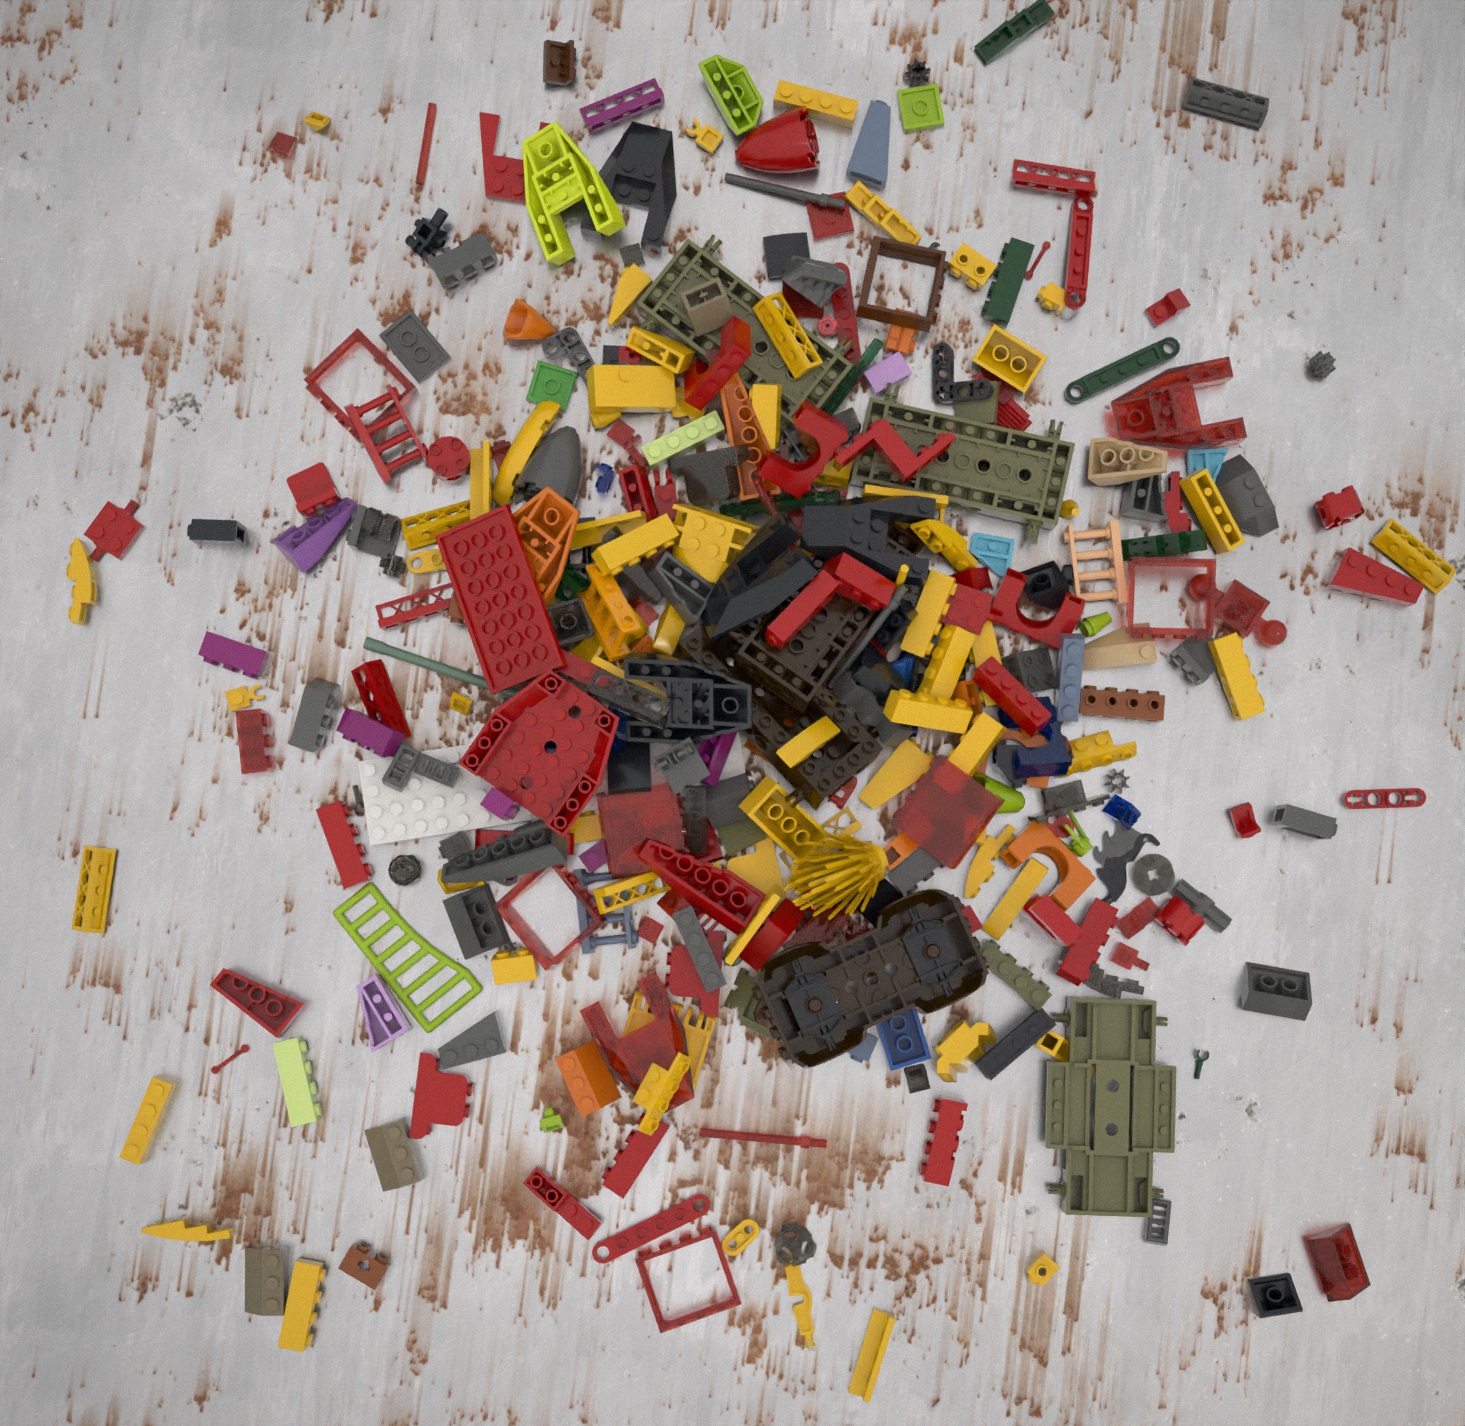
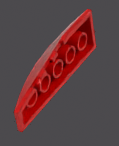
(708, 888)

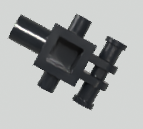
(428, 234)

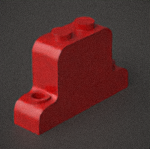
(684, 978)
(438, 1096)

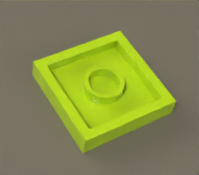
(920, 107)

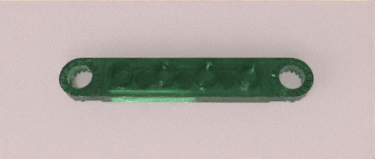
(786, 502)

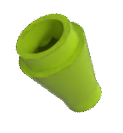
(1092, 625)

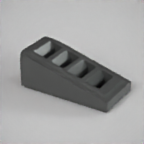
(408, 770)
(453, 776)
(1163, 1241)

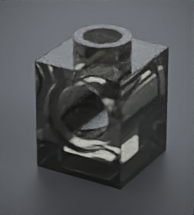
(455, 846)

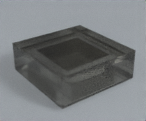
(632, 254)

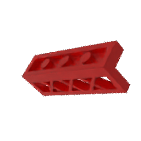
(1051, 182)
(417, 612)
(383, 696)

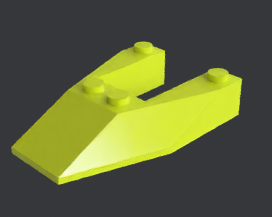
(555, 179)

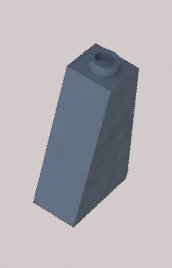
(871, 149)

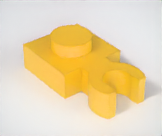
(706, 138)
(241, 697)

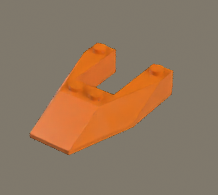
(547, 533)

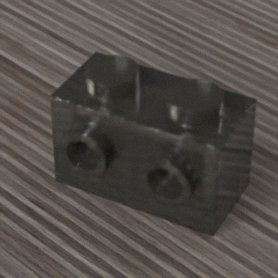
(850, 419)

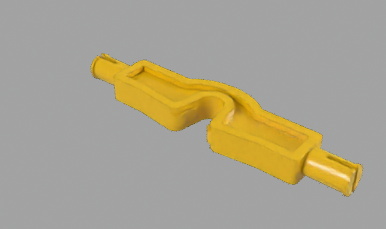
(801, 1310)

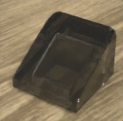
(916, 1078)

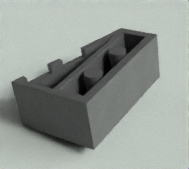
(681, 587)
(475, 1043)

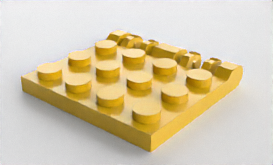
(696, 1036)

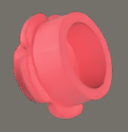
(832, 326)

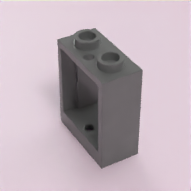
(1304, 822)

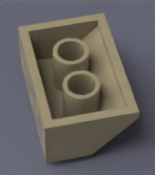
(394, 1154)
(266, 1280)

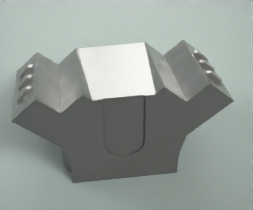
(813, 278)

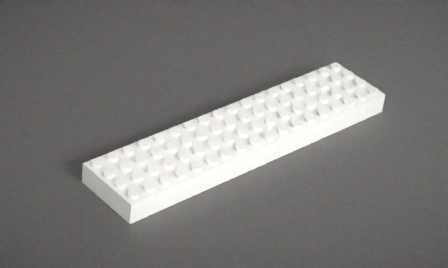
(436, 810)

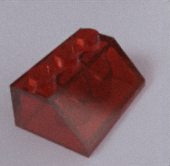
(1339, 1263)

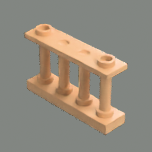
(1112, 552)

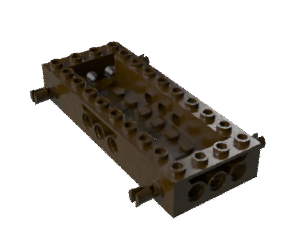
(825, 642)
(814, 777)

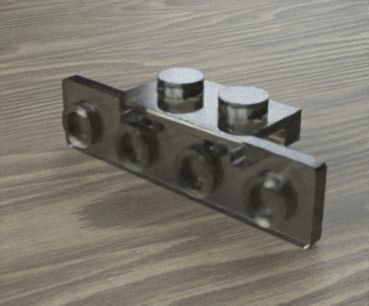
(1064, 798)
(695, 818)

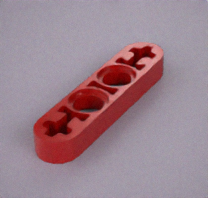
(1383, 795)

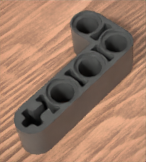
(570, 349)

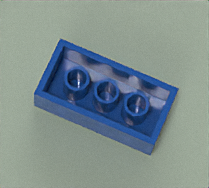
(903, 1040)

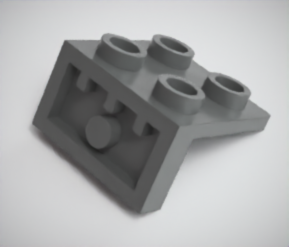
(1031, 669)

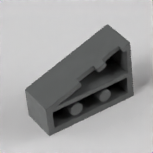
(462, 260)
(1144, 499)
(314, 714)

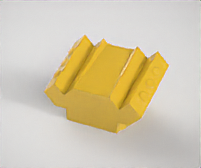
(962, 1047)

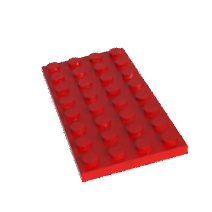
(500, 599)

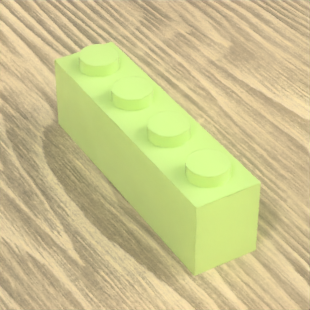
(683, 439)
(296, 1081)

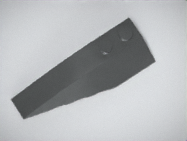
(520, 853)

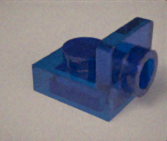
(604, 483)
(1122, 811)

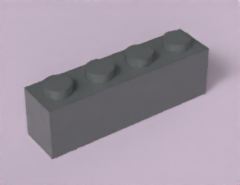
(913, 870)
(699, 949)

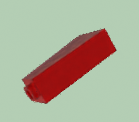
(802, 609)

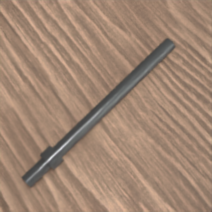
(823, 199)
(893, 605)

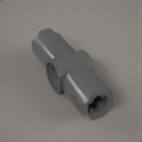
(1202, 905)

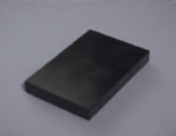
(630, 769)

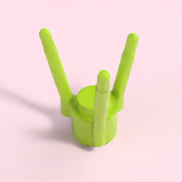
(1080, 843)

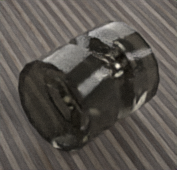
(382, 525)

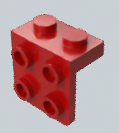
(313, 489)

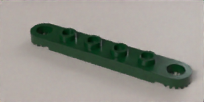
(1122, 369)

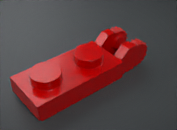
(665, 495)

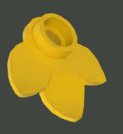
(683, 409)

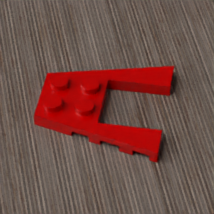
(501, 174)

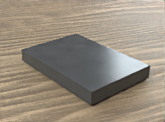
(414, 346)

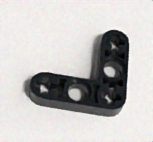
(948, 382)

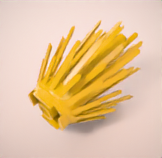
(842, 872)

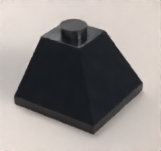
(1045, 585)

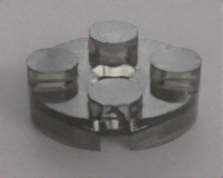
(1164, 871)

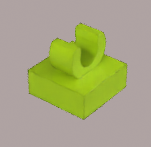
(552, 1121)

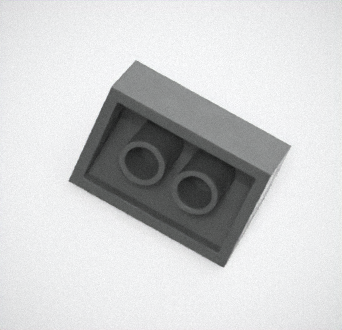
(476, 921)
(1276, 991)

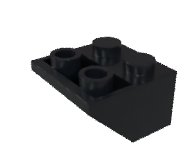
(894, 625)
(1002, 763)

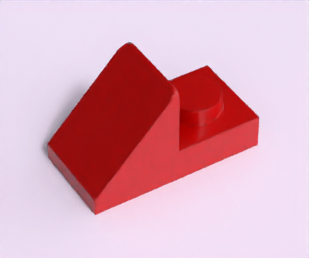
(1167, 307)

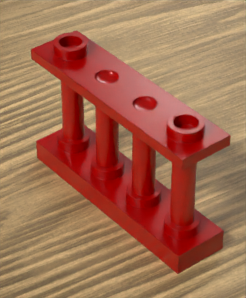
(375, 450)

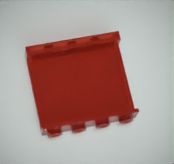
(946, 811)
(632, 820)

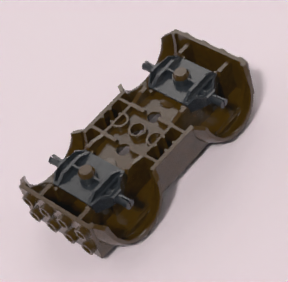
(806, 984)

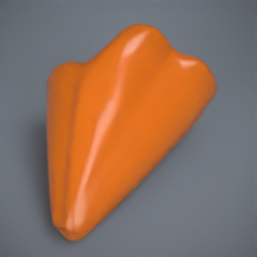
(526, 323)

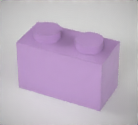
(890, 370)

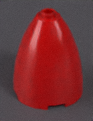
(781, 144)

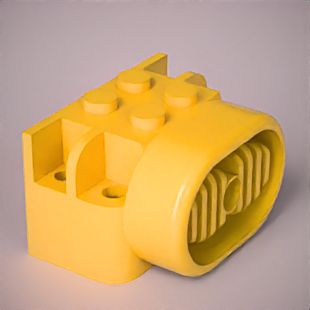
(709, 539)

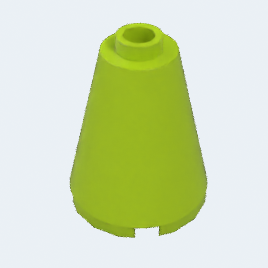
(1013, 799)

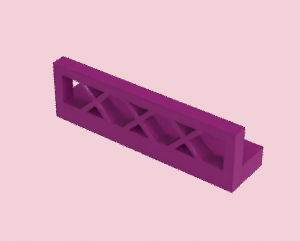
(623, 109)

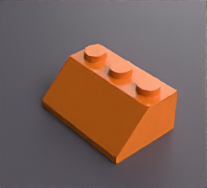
(587, 1078)

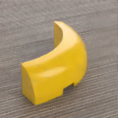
(521, 449)

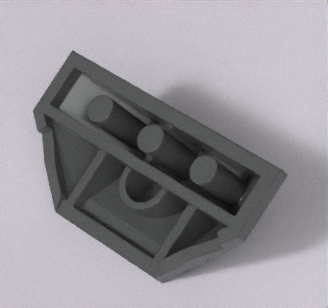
(1246, 497)

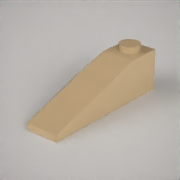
(1121, 461)
(1119, 650)

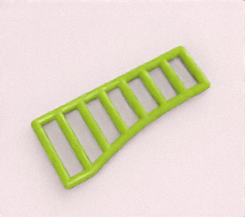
(426, 948)

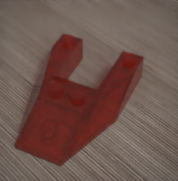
(1166, 410)
(653, 1043)

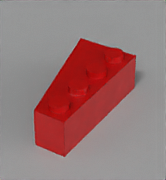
(1372, 579)

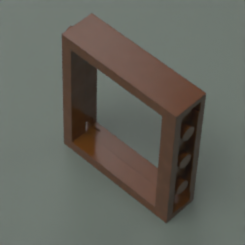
(911, 253)

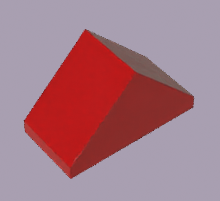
(975, 578)

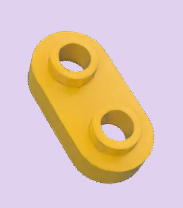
(740, 1236)

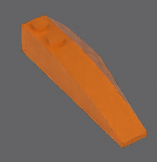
(743, 429)

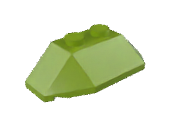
(732, 92)

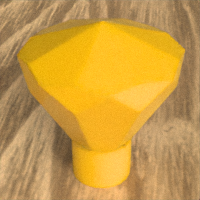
(1069, 509)

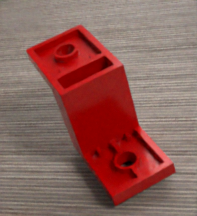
(892, 450)

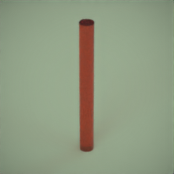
(425, 143)

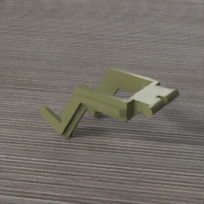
(745, 1000)

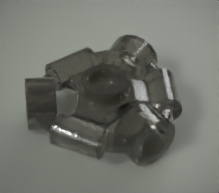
(794, 1245)

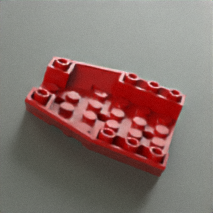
(515, 743)

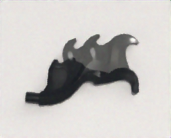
(1116, 854)

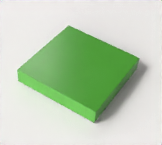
(552, 384)

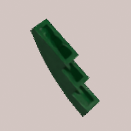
(1014, 30)
(1164, 544)

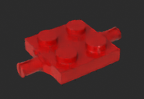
(113, 530)
(969, 609)

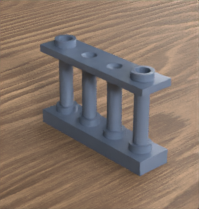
(586, 919)

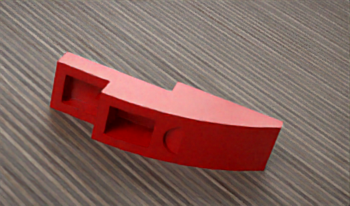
(1173, 504)
(563, 1202)

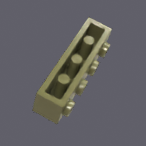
(1013, 976)

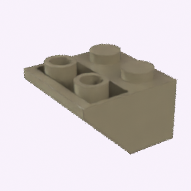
(707, 306)

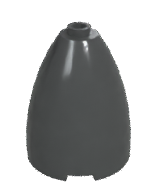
(554, 464)

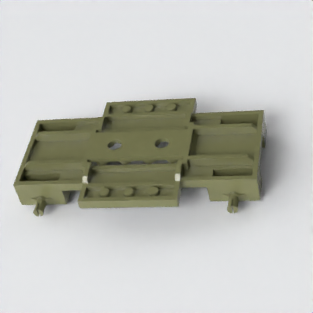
(1112, 1038)

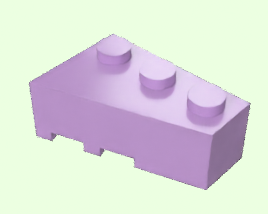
(381, 1012)

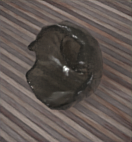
(404, 870)

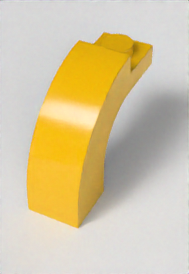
(1056, 1046)

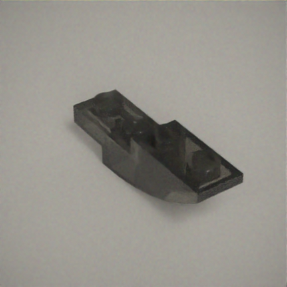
(1110, 985)

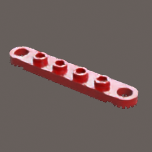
(1078, 252)
(846, 319)
(650, 1228)

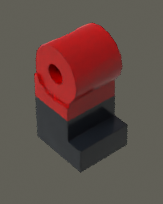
(620, 355)

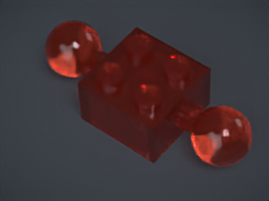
(1240, 610)

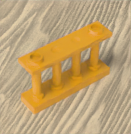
(603, 621)

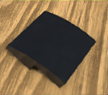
(780, 248)

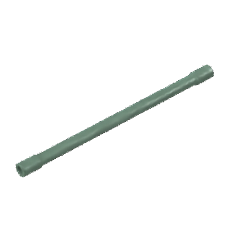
(383, 648)

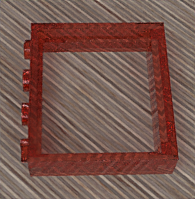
(335, 357)
(1178, 633)
(527, 936)
(698, 1312)

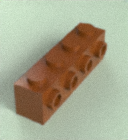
(1121, 705)

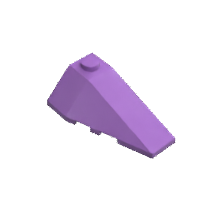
(308, 542)

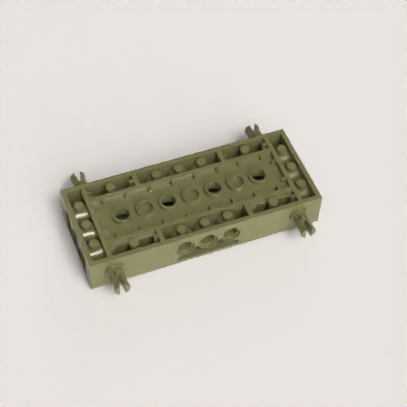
(665, 310)
(991, 492)

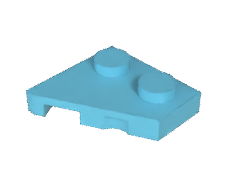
(1206, 458)
(993, 551)

